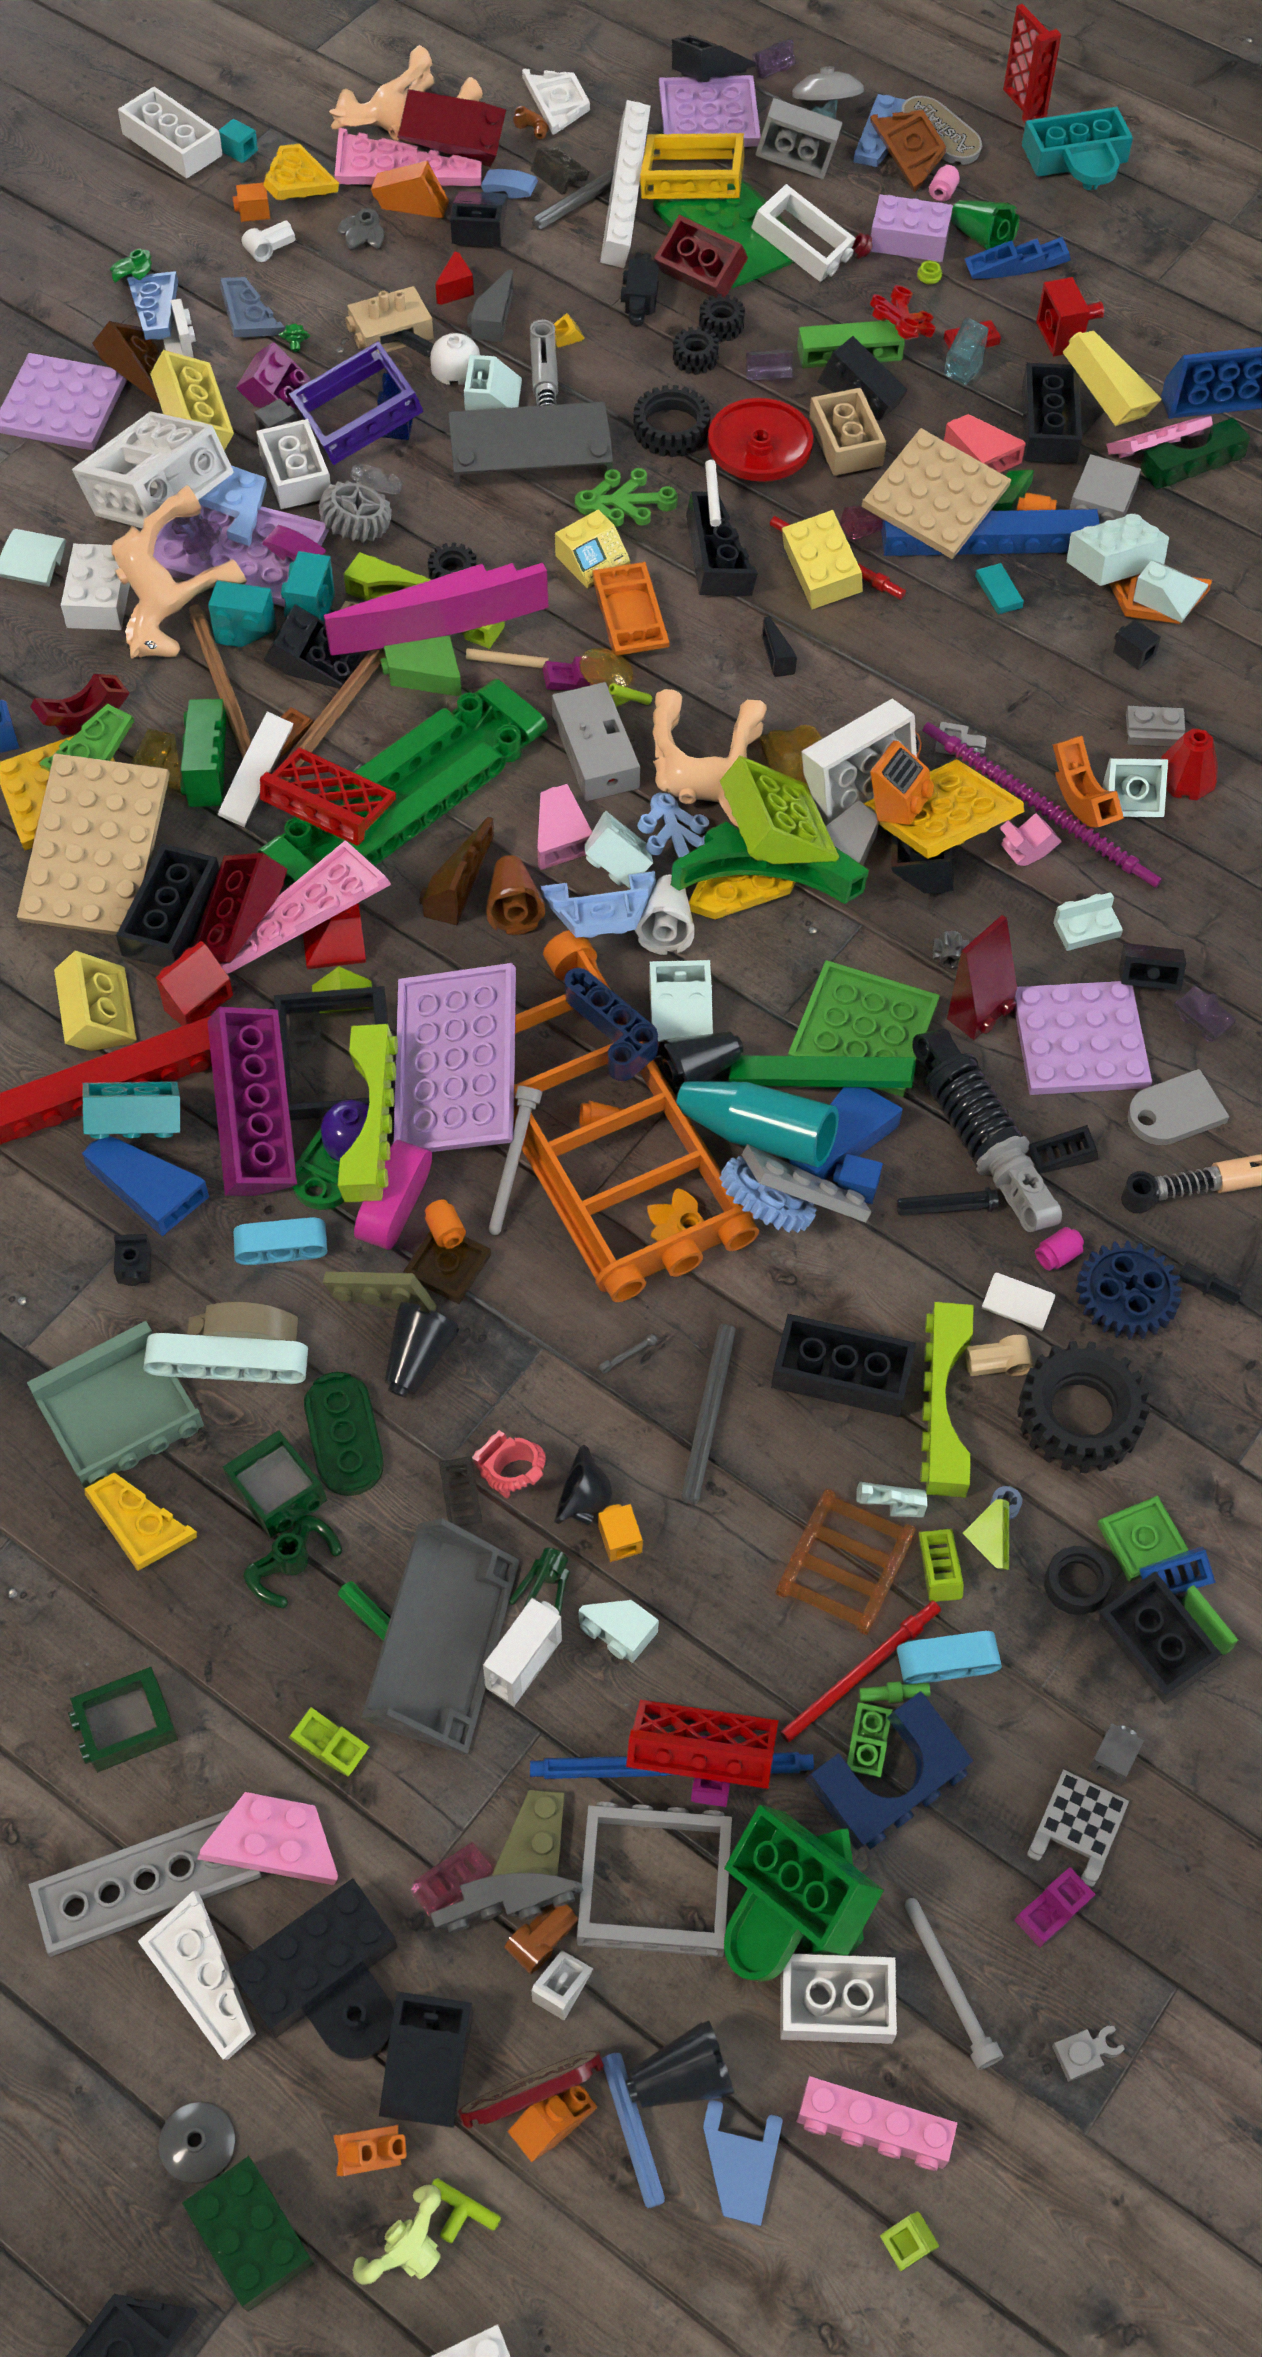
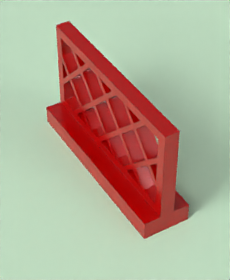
(1040, 64)
(317, 807)
(690, 1755)

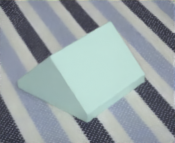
(1138, 785)

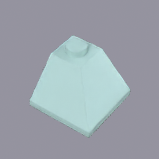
(1168, 590)

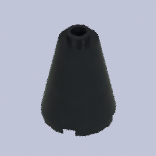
(697, 1057)
(416, 1347)
(682, 2071)

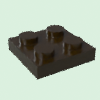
(448, 1270)

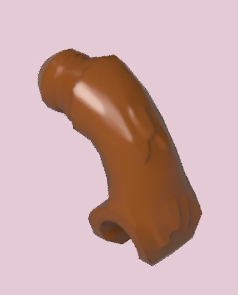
(526, 117)

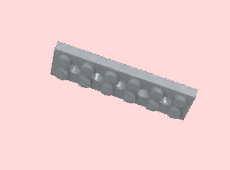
(133, 1905)

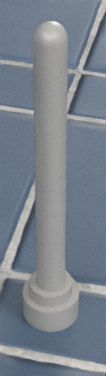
(527, 1101)
(984, 2050)

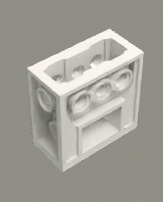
(155, 459)

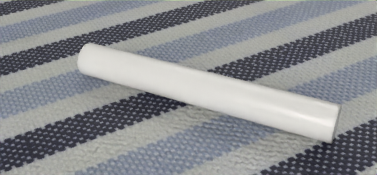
(713, 495)

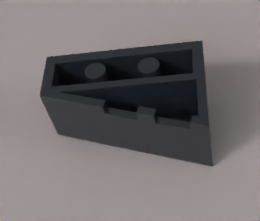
(855, 367)

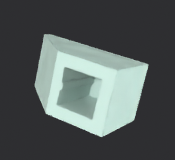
(621, 1625)

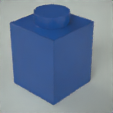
(859, 1175)

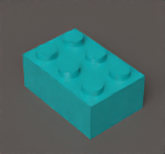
(131, 1109)

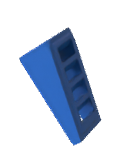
(1199, 1554)

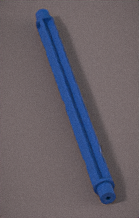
(616, 1766)

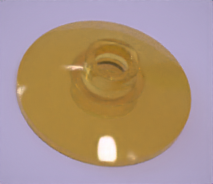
(603, 665)

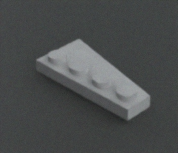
(804, 1185)

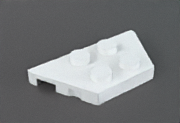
(557, 97)

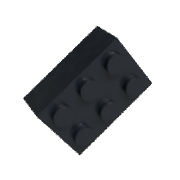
(1160, 1637)

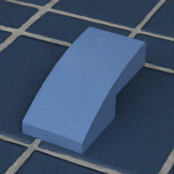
(515, 183)

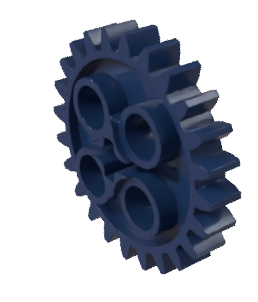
(1140, 1269)

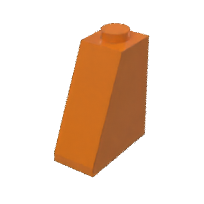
(411, 190)

